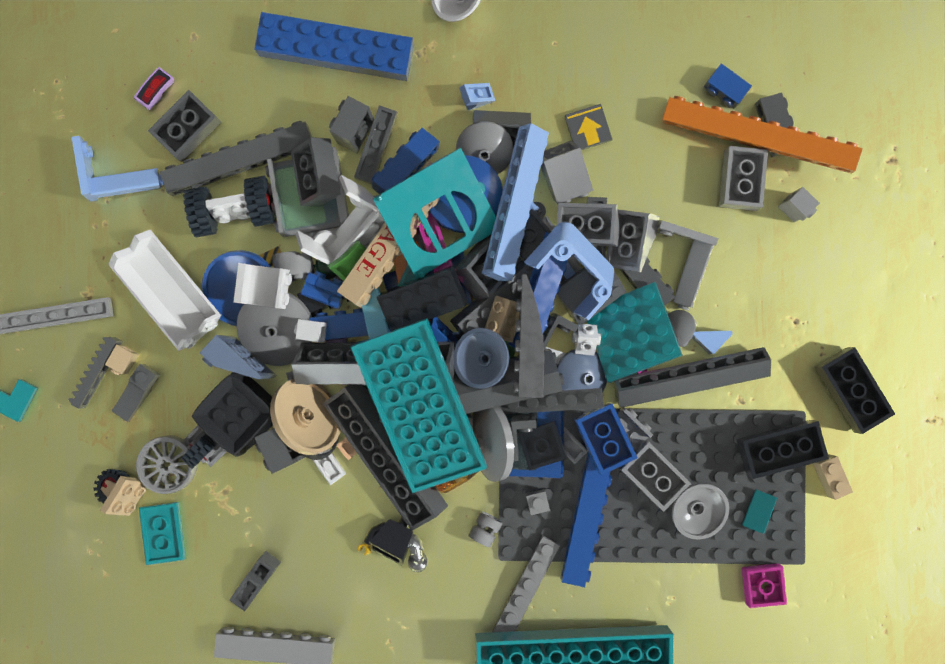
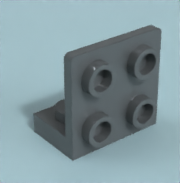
(555, 320)
(525, 423)

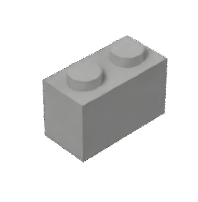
(799, 205)

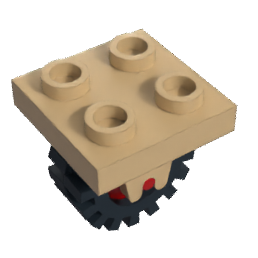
(118, 492)

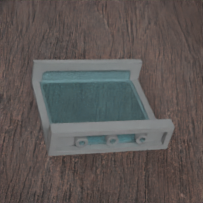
(287, 203)

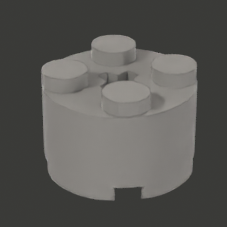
(297, 263)

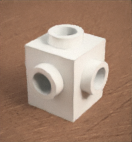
(586, 339)

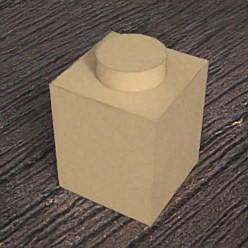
(121, 360)

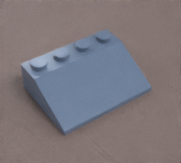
(230, 355)

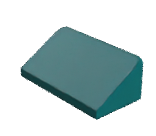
(759, 511)

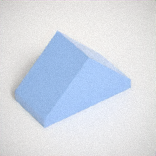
(711, 340)

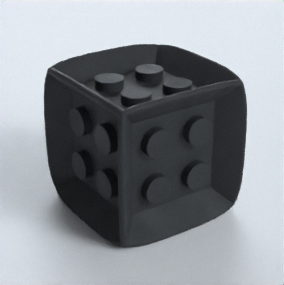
(235, 413)

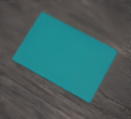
(162, 533)

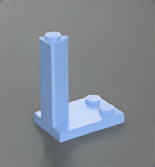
(110, 185)

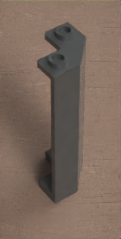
(503, 392)

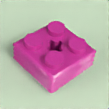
(774, 592)

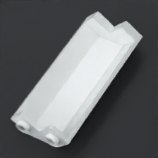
(165, 290)

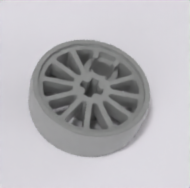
(146, 478)

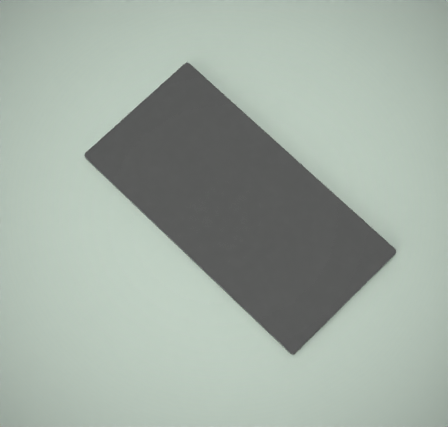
(635, 529)

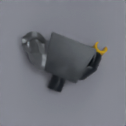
(393, 542)

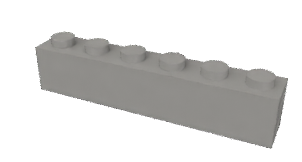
(273, 647)

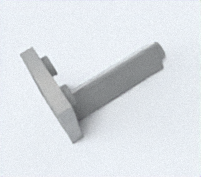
(695, 263)

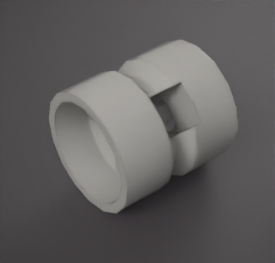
(482, 535)

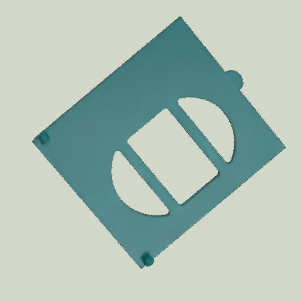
(410, 195)

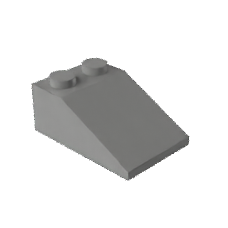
(635, 240)

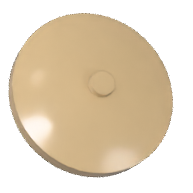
(302, 418)

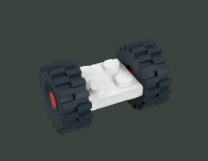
(205, 213)

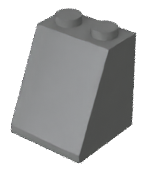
(566, 172)

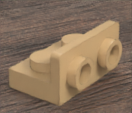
(503, 318)

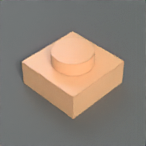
(346, 448)

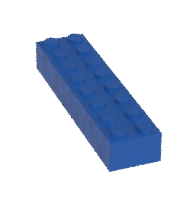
(334, 46)

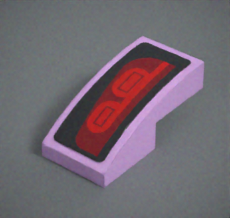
(153, 87)

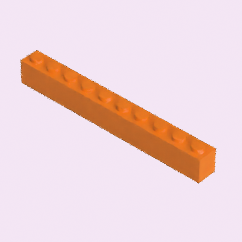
(762, 135)

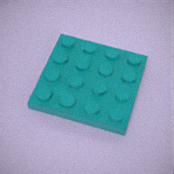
(635, 333)

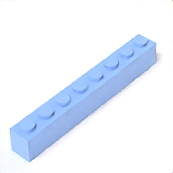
(515, 203)

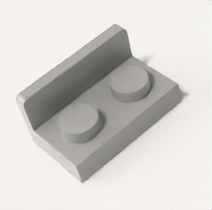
(636, 431)

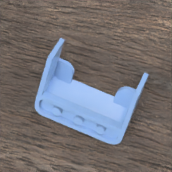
(568, 241)

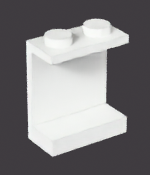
(262, 286)

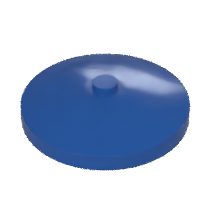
(493, 191)
(220, 282)

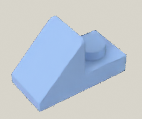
(476, 95)

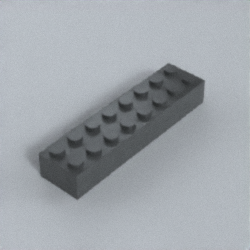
(337, 364)
(359, 421)

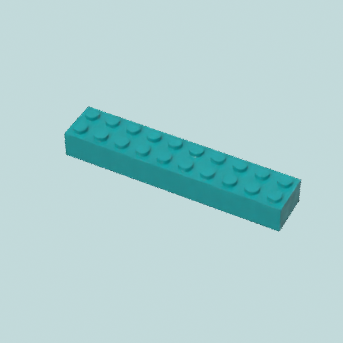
(577, 646)

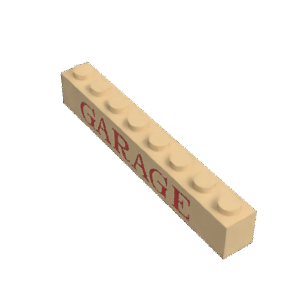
(376, 261)

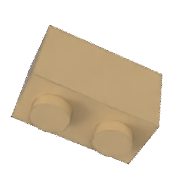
(833, 477)

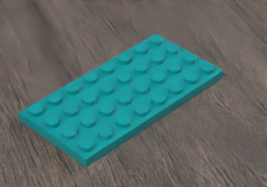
(419, 405)

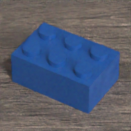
(605, 438)

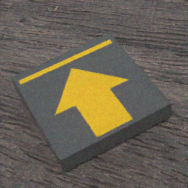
(588, 127)

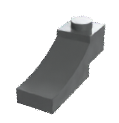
(135, 392)
(255, 580)

